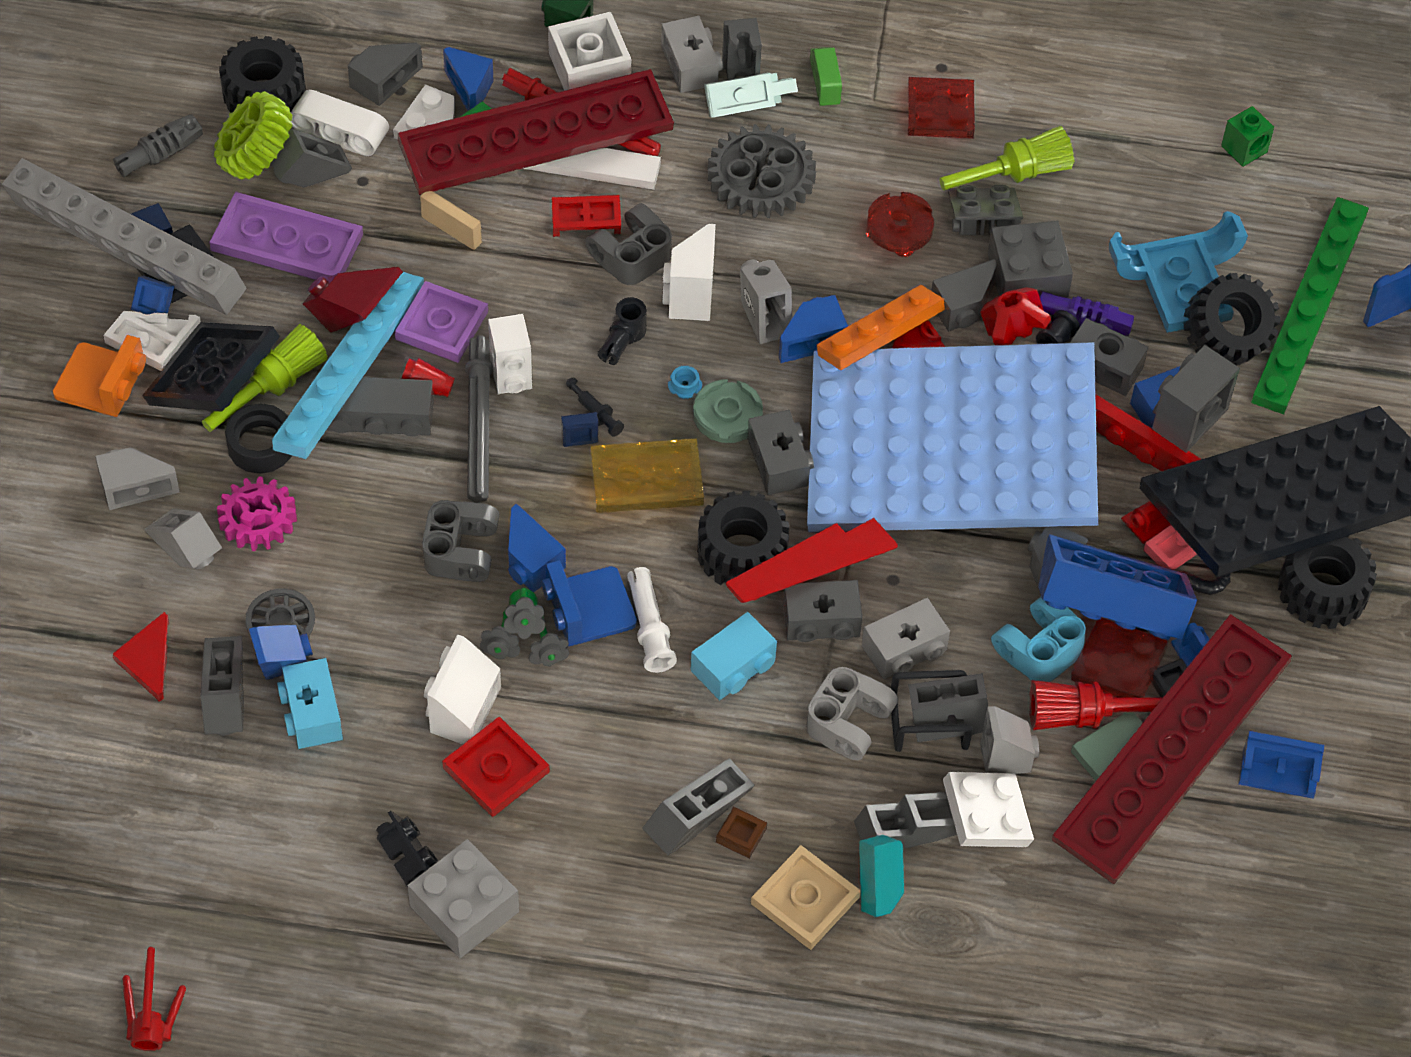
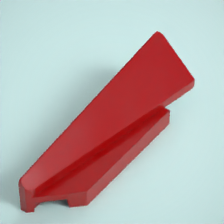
(812, 558)

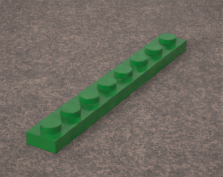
(1310, 306)

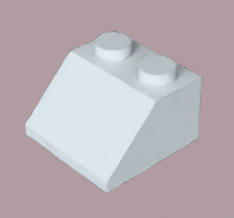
(690, 277)

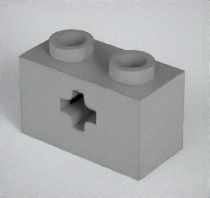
(690, 53)
(906, 638)

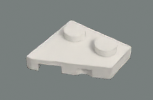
(428, 108)

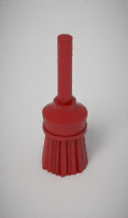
(1079, 704)

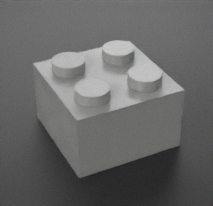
(463, 898)

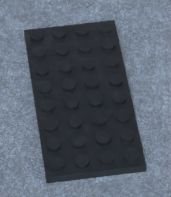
(1288, 491)

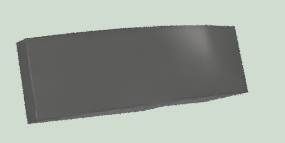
(913, 820)

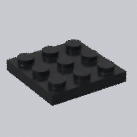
(211, 366)

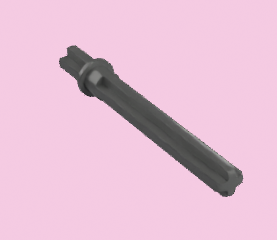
(479, 370)

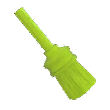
(1022, 159)
(276, 372)

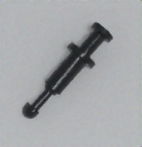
(604, 412)

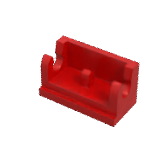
(586, 213)

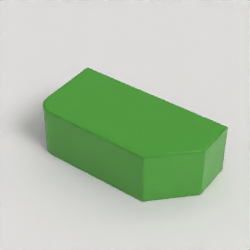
(826, 75)

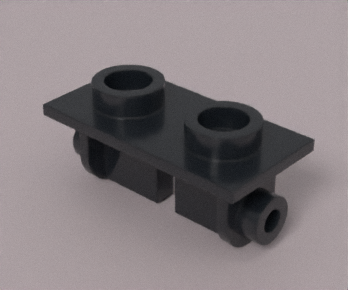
(402, 838)

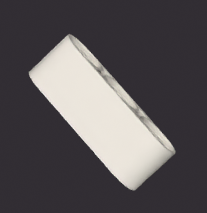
(339, 122)

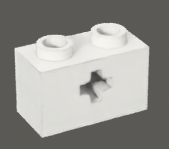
(510, 354)

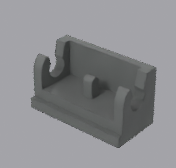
(741, 48)

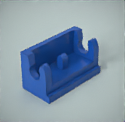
(1281, 764)

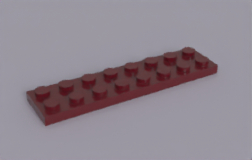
(535, 131)
(1171, 749)

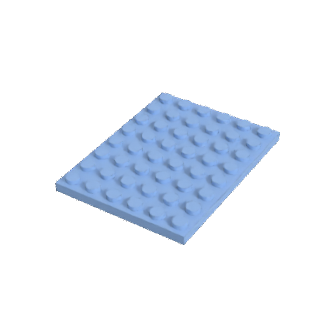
(955, 438)

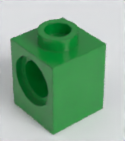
(1247, 136)

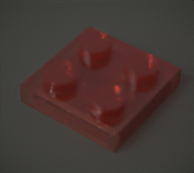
(941, 107)
(1119, 659)

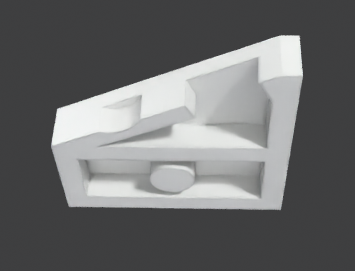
(158, 334)

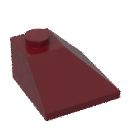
(348, 296)

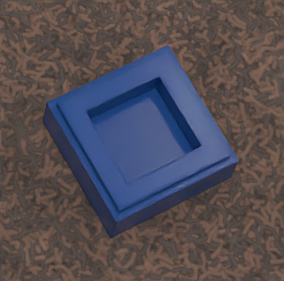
(152, 296)

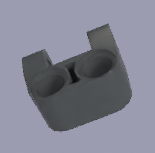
(638, 254)
(465, 519)

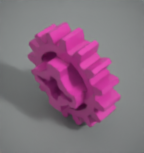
(257, 513)

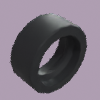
(246, 419)

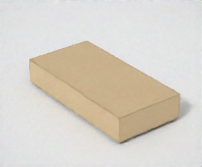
(451, 219)

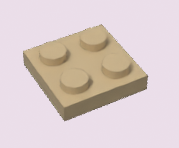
(805, 897)

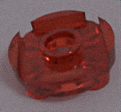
(896, 238)

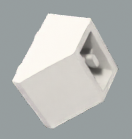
(461, 691)

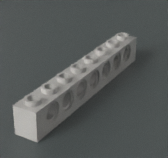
(125, 236)

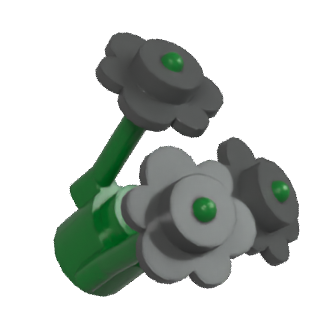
(524, 617)

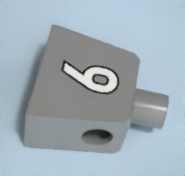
(762, 285)

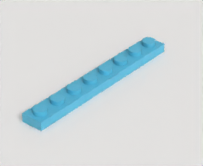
(345, 370)

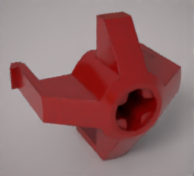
(1014, 315)

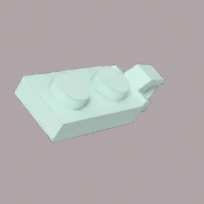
(747, 93)

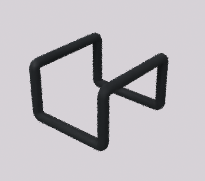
(899, 732)

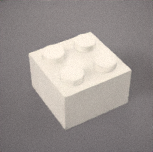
(588, 51)

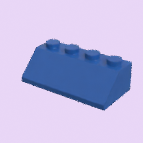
(1116, 588)

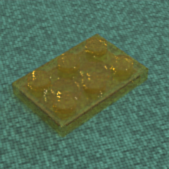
(647, 475)

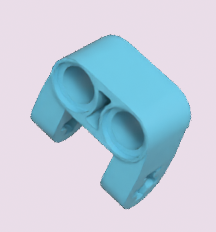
(1047, 644)

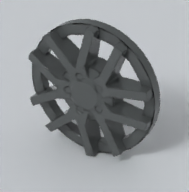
(282, 613)

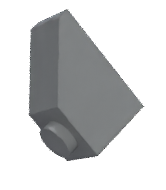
(134, 477)
(185, 538)
(1007, 743)

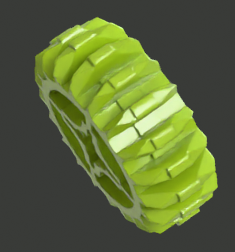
(253, 135)

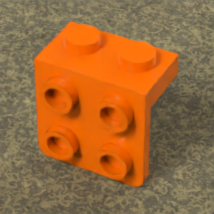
(101, 377)

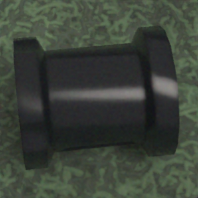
(1060, 329)

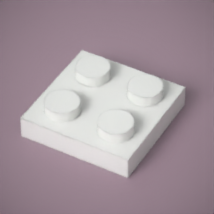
(988, 809)

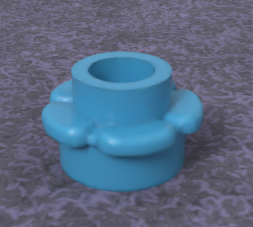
(685, 375)

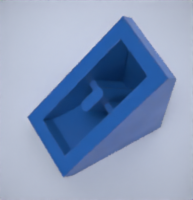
(469, 75)

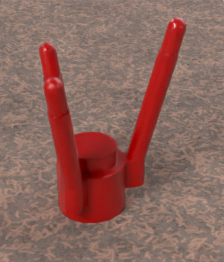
(148, 1029)

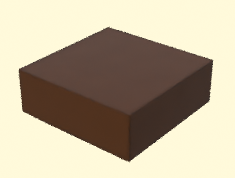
(741, 832)

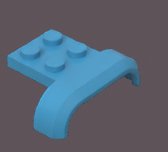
(1180, 266)

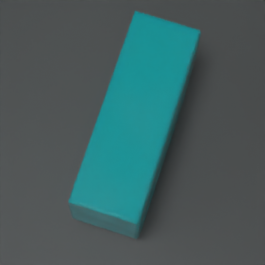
(881, 874)

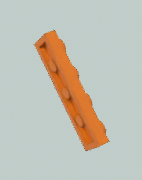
(880, 327)

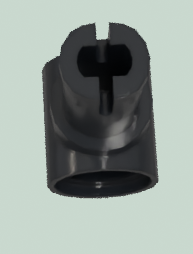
(627, 328)

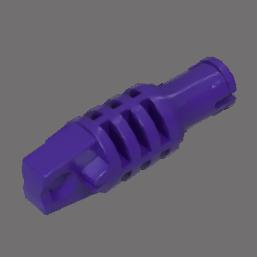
(1094, 311)

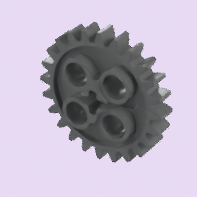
(743, 158)

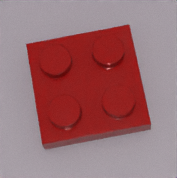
(495, 766)

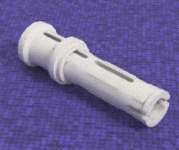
(653, 632)

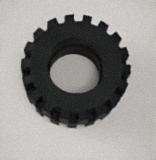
(261, 61)
(1249, 301)
(740, 516)
(1325, 602)

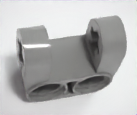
(838, 732)

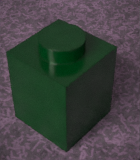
(565, 11)

